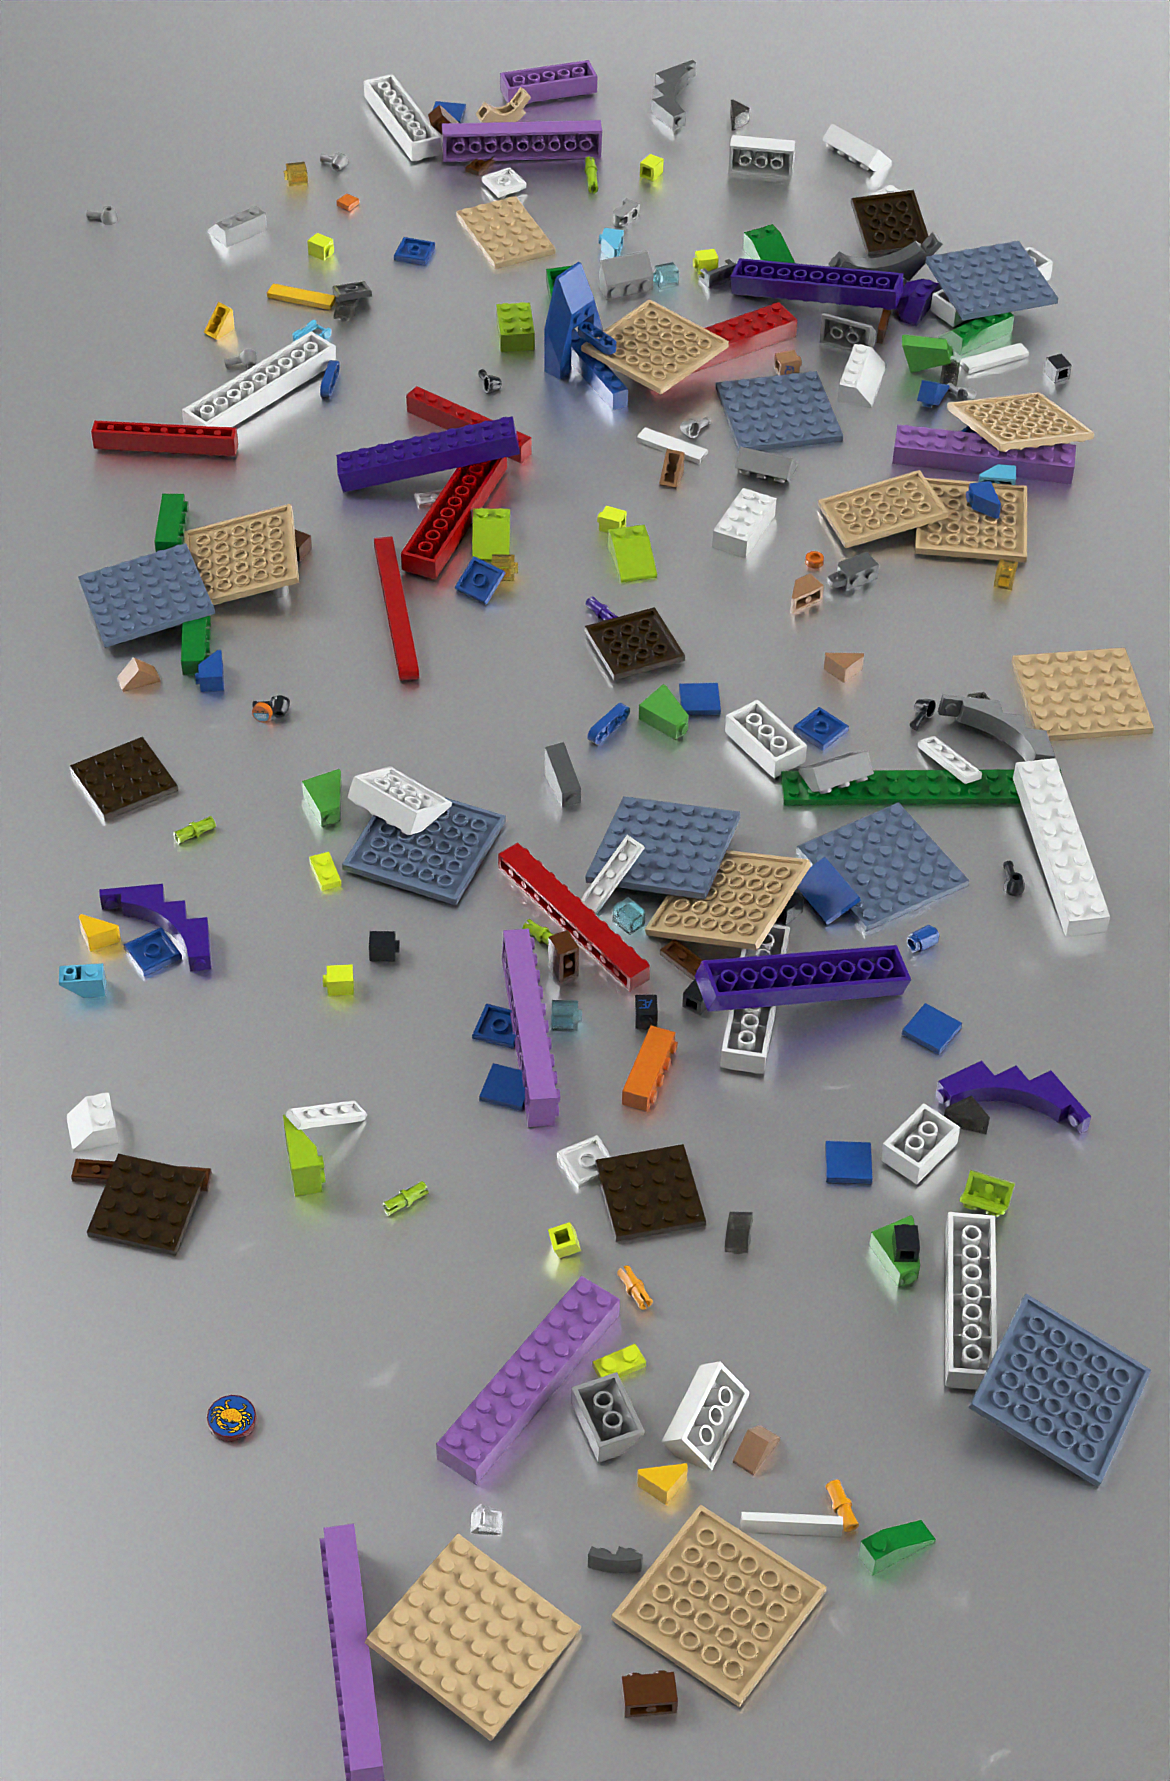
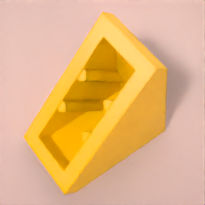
(220, 322)
(98, 932)
(662, 1481)

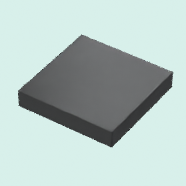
(352, 291)

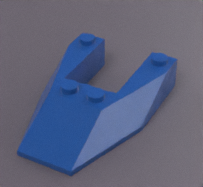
(569, 306)

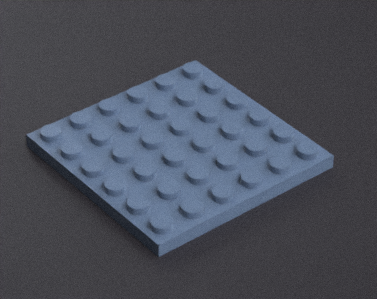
(991, 280)
(779, 411)
(146, 595)
(680, 845)
(430, 862)
(887, 865)
(1060, 1389)

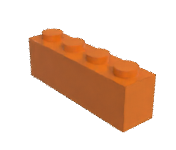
(649, 1068)

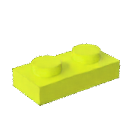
(325, 871)
(622, 1361)

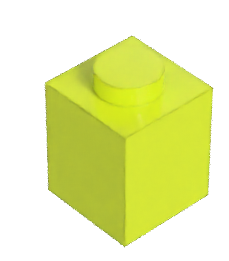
(651, 167)
(320, 246)
(705, 259)
(611, 519)
(339, 980)
(564, 1240)

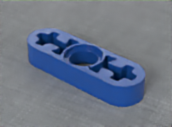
(605, 343)
(330, 378)
(608, 723)

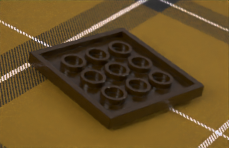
(889, 221)
(634, 643)
(123, 778)
(650, 1192)
(146, 1204)

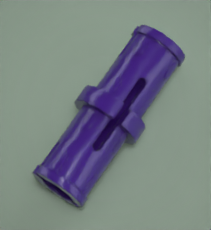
(601, 610)

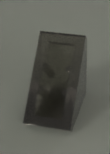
(738, 114)
(968, 1115)

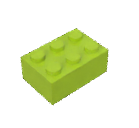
(515, 327)

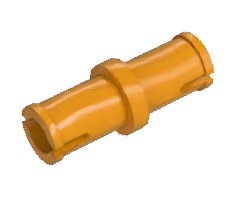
(635, 1287)
(842, 1505)

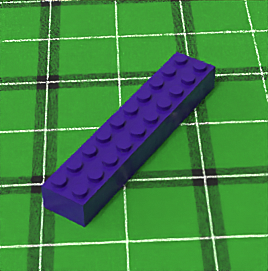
(817, 283)
(427, 454)
(802, 978)

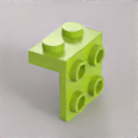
(987, 1193)

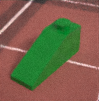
(893, 1545)

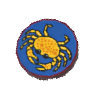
(231, 1418)

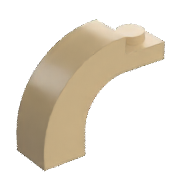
(510, 112)

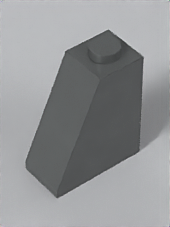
(561, 775)

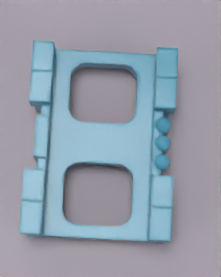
(309, 328)

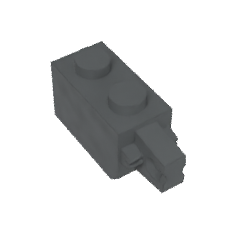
(854, 572)

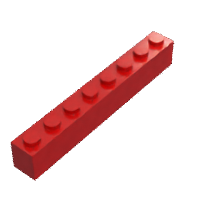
(451, 415)
(164, 438)

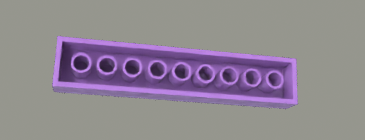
(521, 140)
(974, 454)
(530, 1027)
(527, 1380)
(351, 1655)

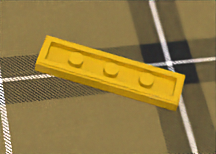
(301, 296)

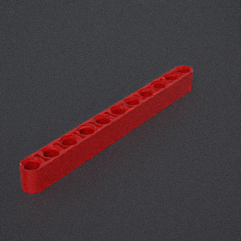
(396, 609)

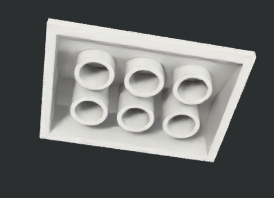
(397, 799)

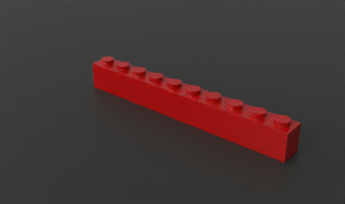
(574, 916)

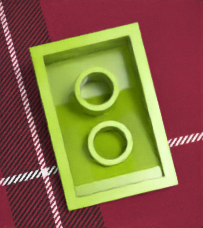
(490, 533)
(632, 553)
(304, 1162)

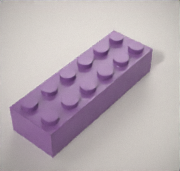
(550, 81)

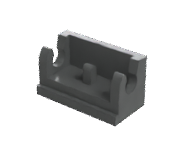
(717, 275)

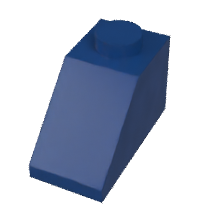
(931, 393)
(984, 498)
(211, 673)

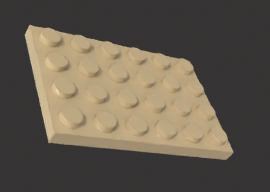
(505, 232)
(883, 509)

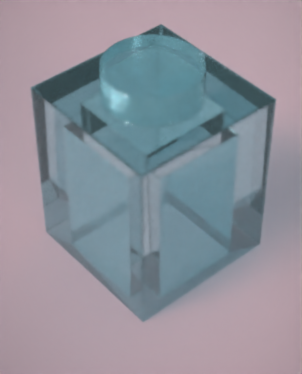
(666, 275)
(628, 916)
(565, 1015)

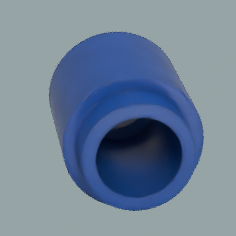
(923, 938)

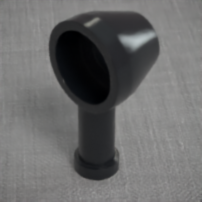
(491, 382)
(278, 704)
(925, 709)
(1014, 884)

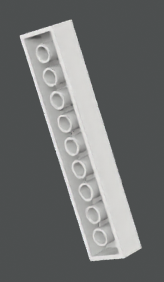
(262, 383)
(1061, 848)

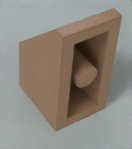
(806, 592)

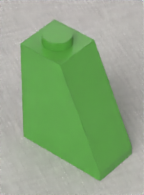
(926, 352)
(664, 713)
(324, 796)
(882, 1246)

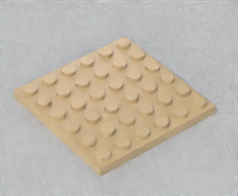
(658, 346)
(1020, 421)
(972, 533)
(246, 554)
(1082, 694)
(739, 906)
(719, 1605)
(473, 1636)

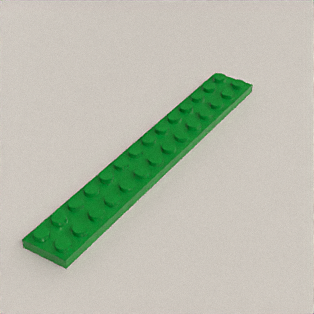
(907, 788)

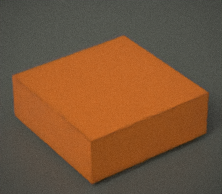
(348, 202)

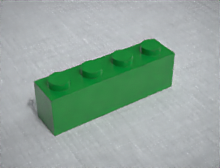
(171, 521)
(195, 644)

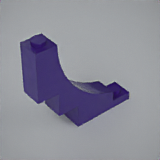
(149, 904)
(1042, 1093)

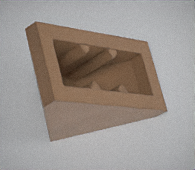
(672, 468)
(843, 665)
(137, 675)
(755, 1448)

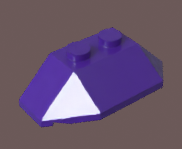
(916, 300)

